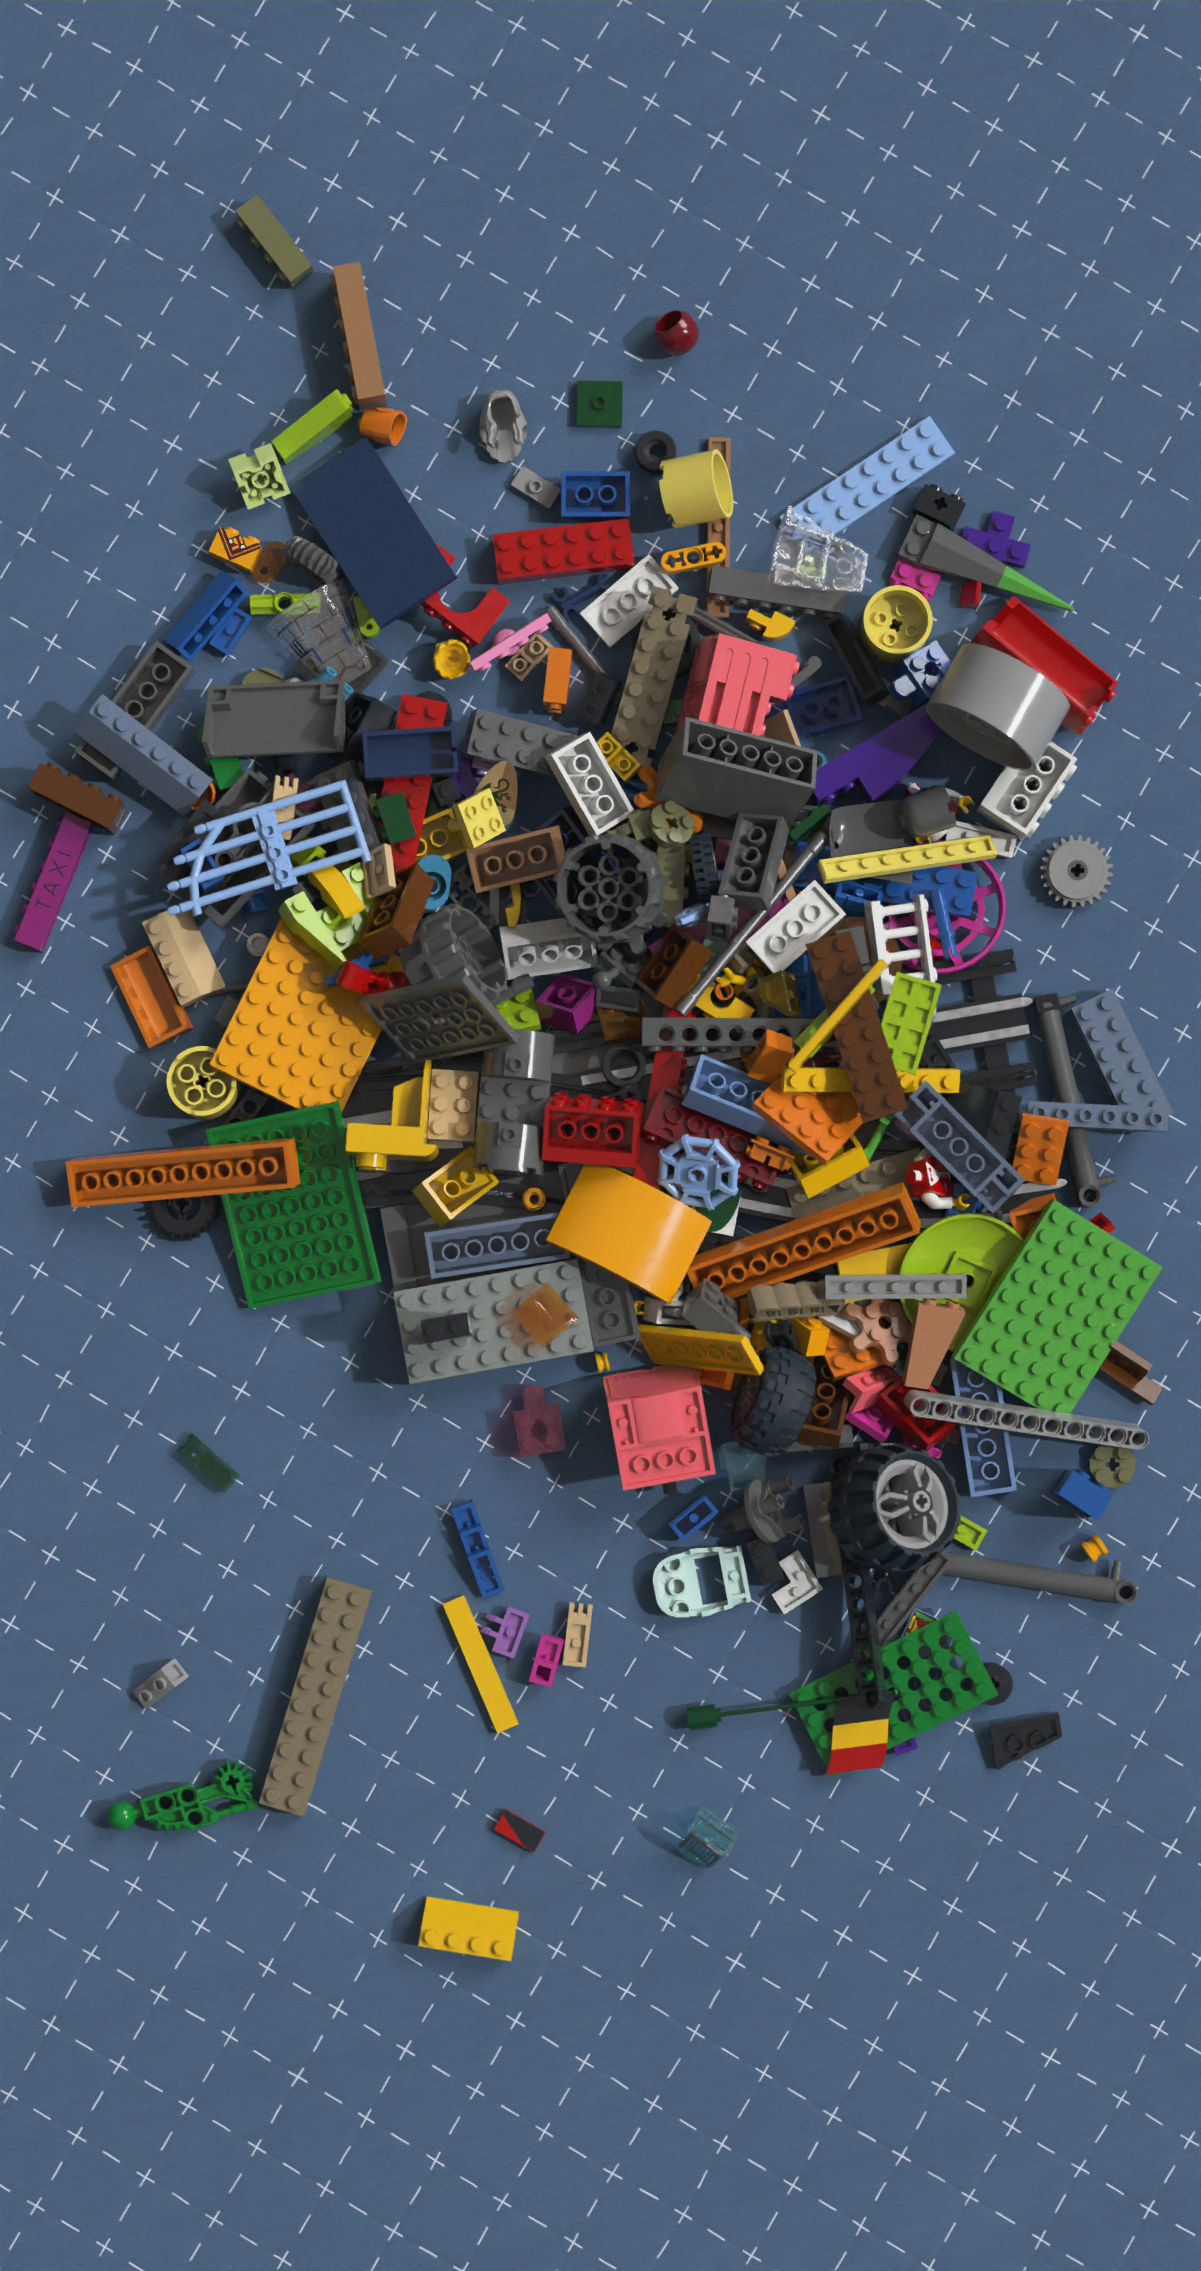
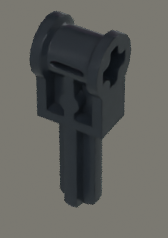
(781, 1335)

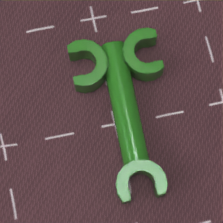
(876, 1137)

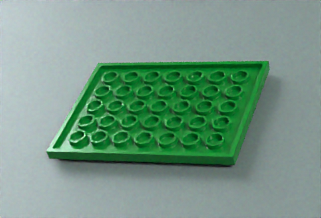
(307, 1235)

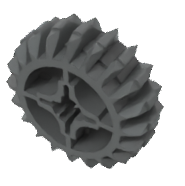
(311, 560)

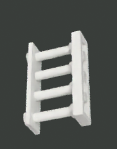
(879, 935)

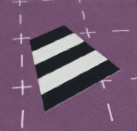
(495, 901)

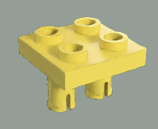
(477, 818)

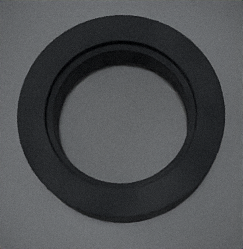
(693, 639)

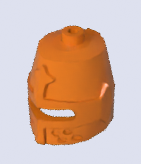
(378, 422)

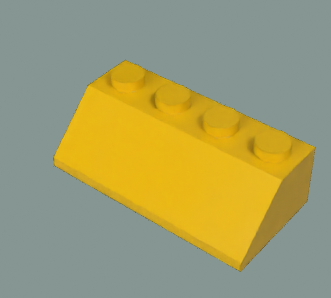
(468, 1928)

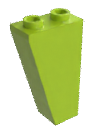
(314, 426)

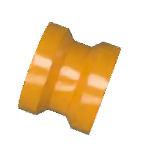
(1094, 1548)

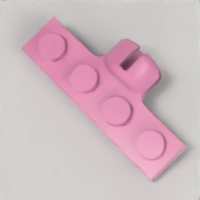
(508, 642)

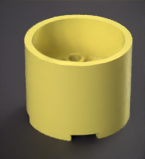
(696, 488)
(903, 608)
(199, 1102)

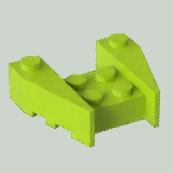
(326, 929)

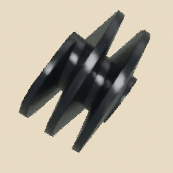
(1003, 1679)

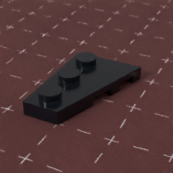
(1022, 1735)

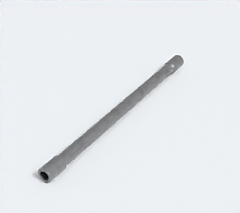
(747, 929)

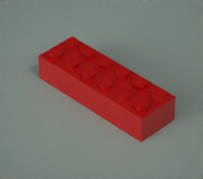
(563, 551)

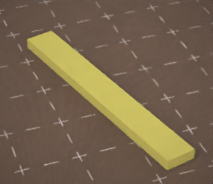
(907, 859)

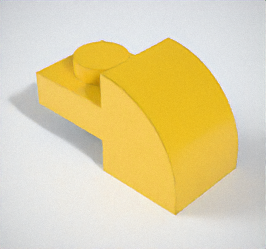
(775, 628)

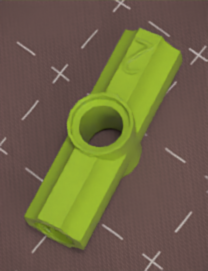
(270, 603)

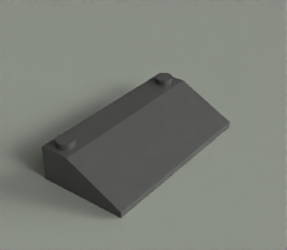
(275, 719)

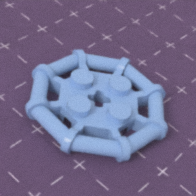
(704, 1162)

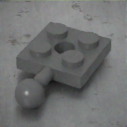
(617, 967)

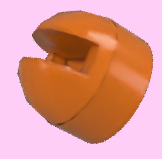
(728, 991)

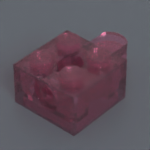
(539, 1425)

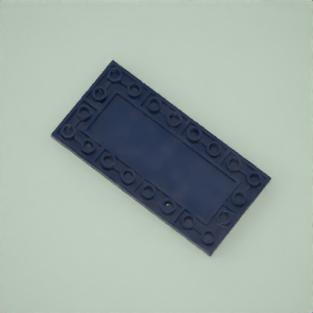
(373, 532)

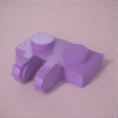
(510, 1631)

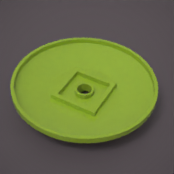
(963, 1245)

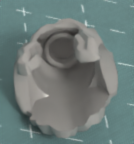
(502, 425)

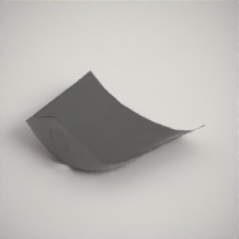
(870, 829)

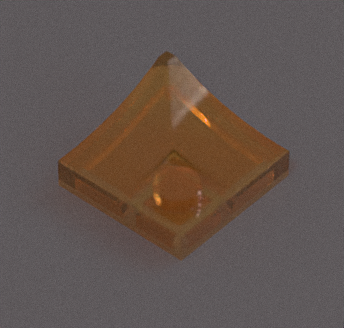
(621, 1023)
(545, 1315)

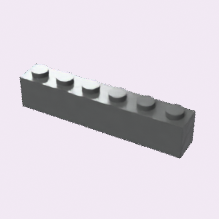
(757, 589)

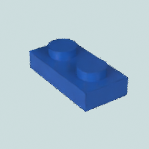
(231, 632)

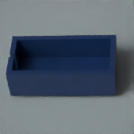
(410, 753)

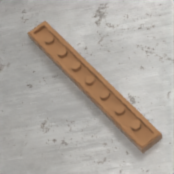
(719, 532)

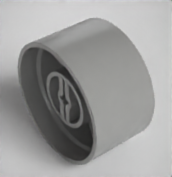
(998, 707)

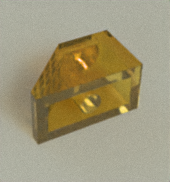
(781, 993)

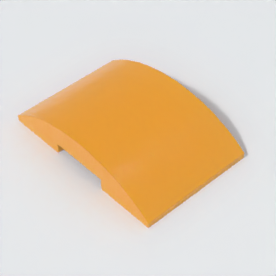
(629, 1230)

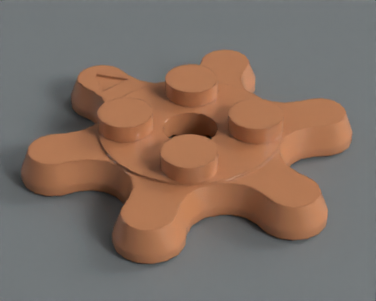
(872, 1334)

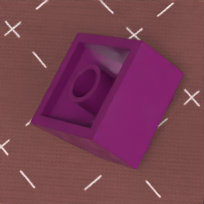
(567, 1003)

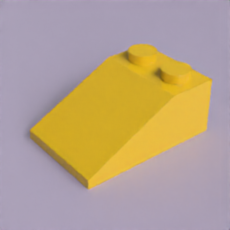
(454, 1187)

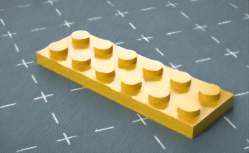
(700, 1349)

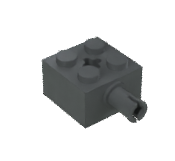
(712, 1311)

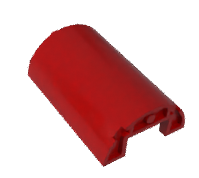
(1037, 644)

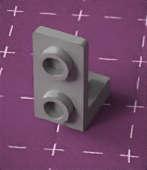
(160, 1683)

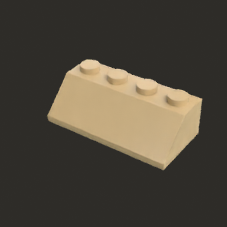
(184, 956)

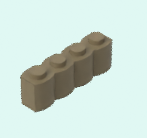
(791, 1301)

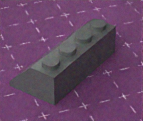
(754, 860)

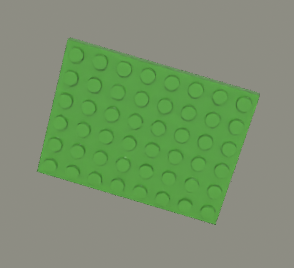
(1057, 1310)

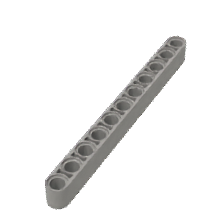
(1017, 1414)

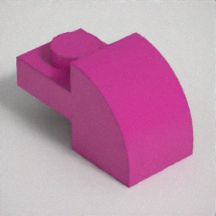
(546, 1660)

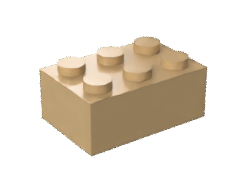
(453, 1106)

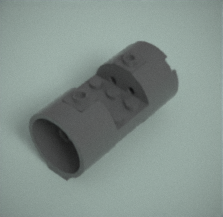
(513, 1105)

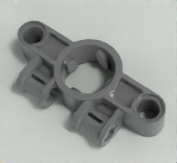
(250, 849)

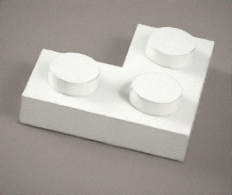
(802, 1584)

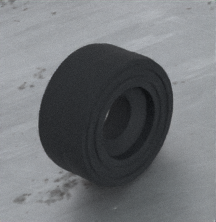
(650, 440)

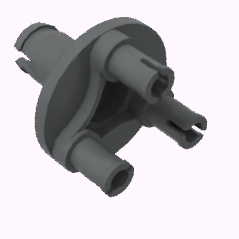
(763, 1512)

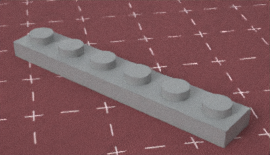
(895, 1286)

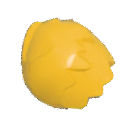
(451, 659)

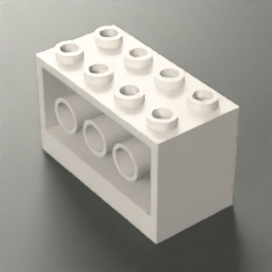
(1012, 789)

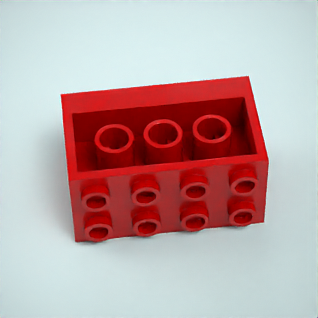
(588, 1144)

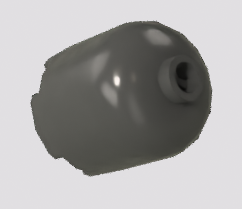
(927, 812)

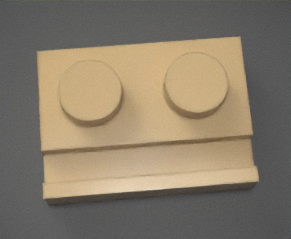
(379, 872)

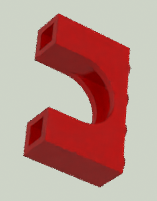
(470, 625)

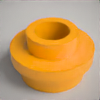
(526, 1199)

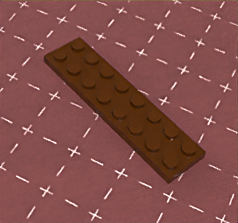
(860, 1031)

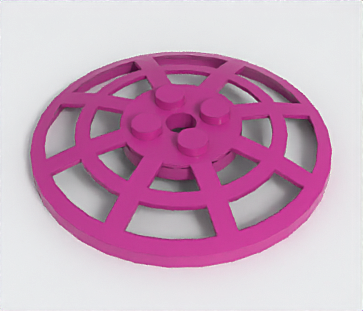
(975, 927)

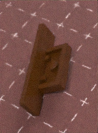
(1129, 1372)

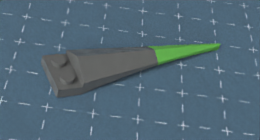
(943, 551)

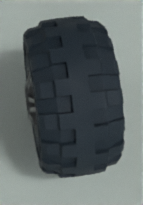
(774, 1405)

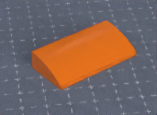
(151, 997)

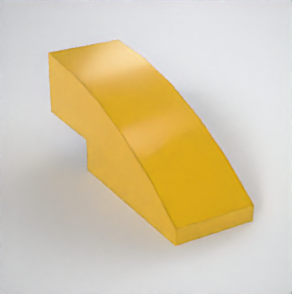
(336, 891)

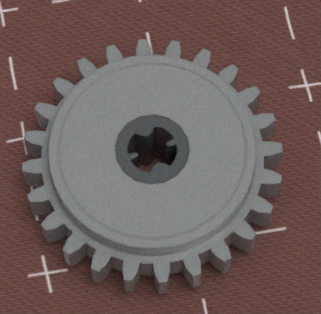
(1088, 860)

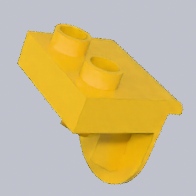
(405, 1136)

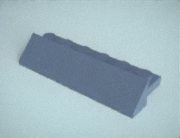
(143, 755)
(960, 1147)

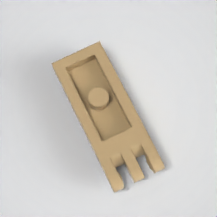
(280, 792)
(577, 1636)

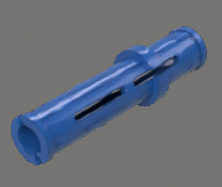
(943, 923)

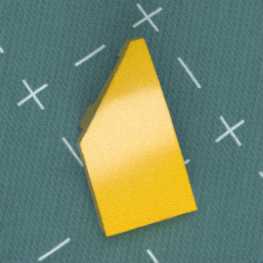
(513, 913)

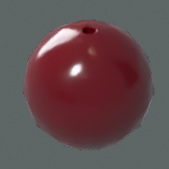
(676, 333)

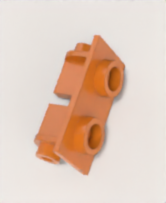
(761, 1149)

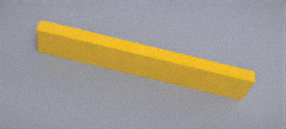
(837, 1015)
(480, 1664)

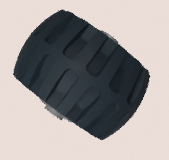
(867, 1511)

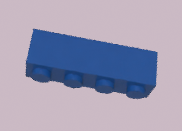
(206, 615)

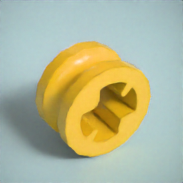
(602, 1361)

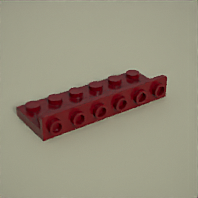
(671, 1120)

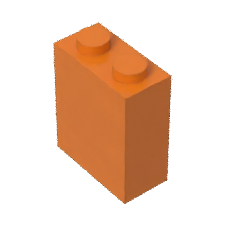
(557, 680)

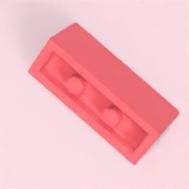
(869, 1385)

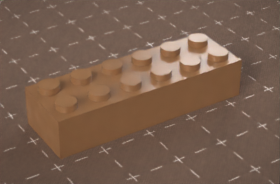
(358, 331)

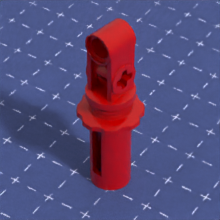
(369, 982)

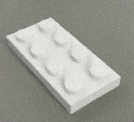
(626, 601)
(794, 926)

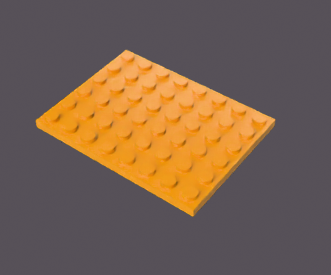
(292, 1033)

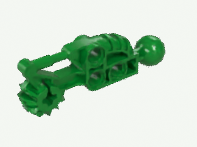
(176, 1817)

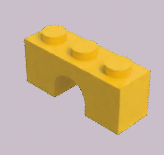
(735, 1009)

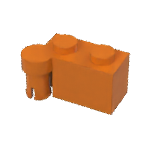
(769, 1057)

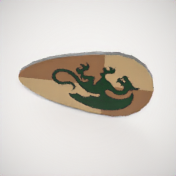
(504, 787)

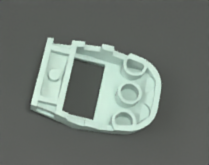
(678, 1585)

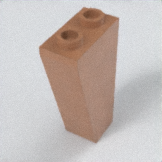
(929, 1340)

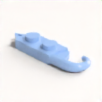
(693, 914)

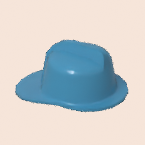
(440, 872)

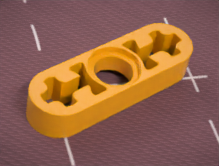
(710, 560)

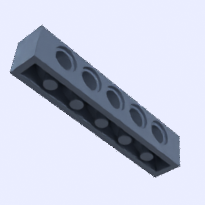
(1104, 1116)

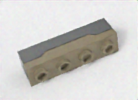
(822, 1540)

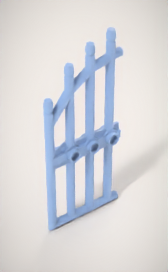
(273, 847)

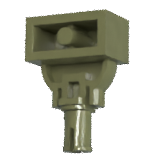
(637, 828)

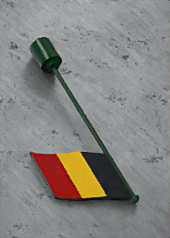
(857, 1734)

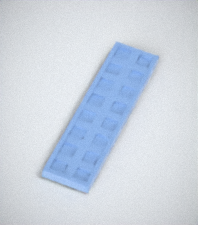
(877, 478)

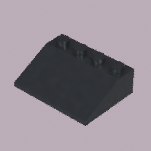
(988, 1112)

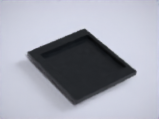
(204, 813)

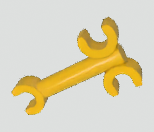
(730, 977)

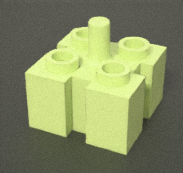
(259, 476)

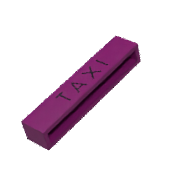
(53, 882)

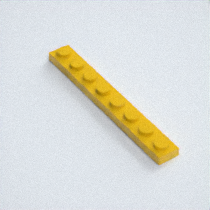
(836, 1079)

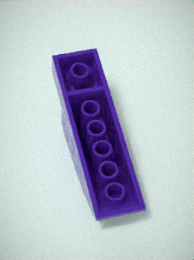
(879, 761)

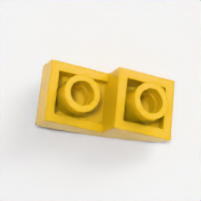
(618, 757)

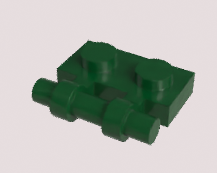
(816, 818)

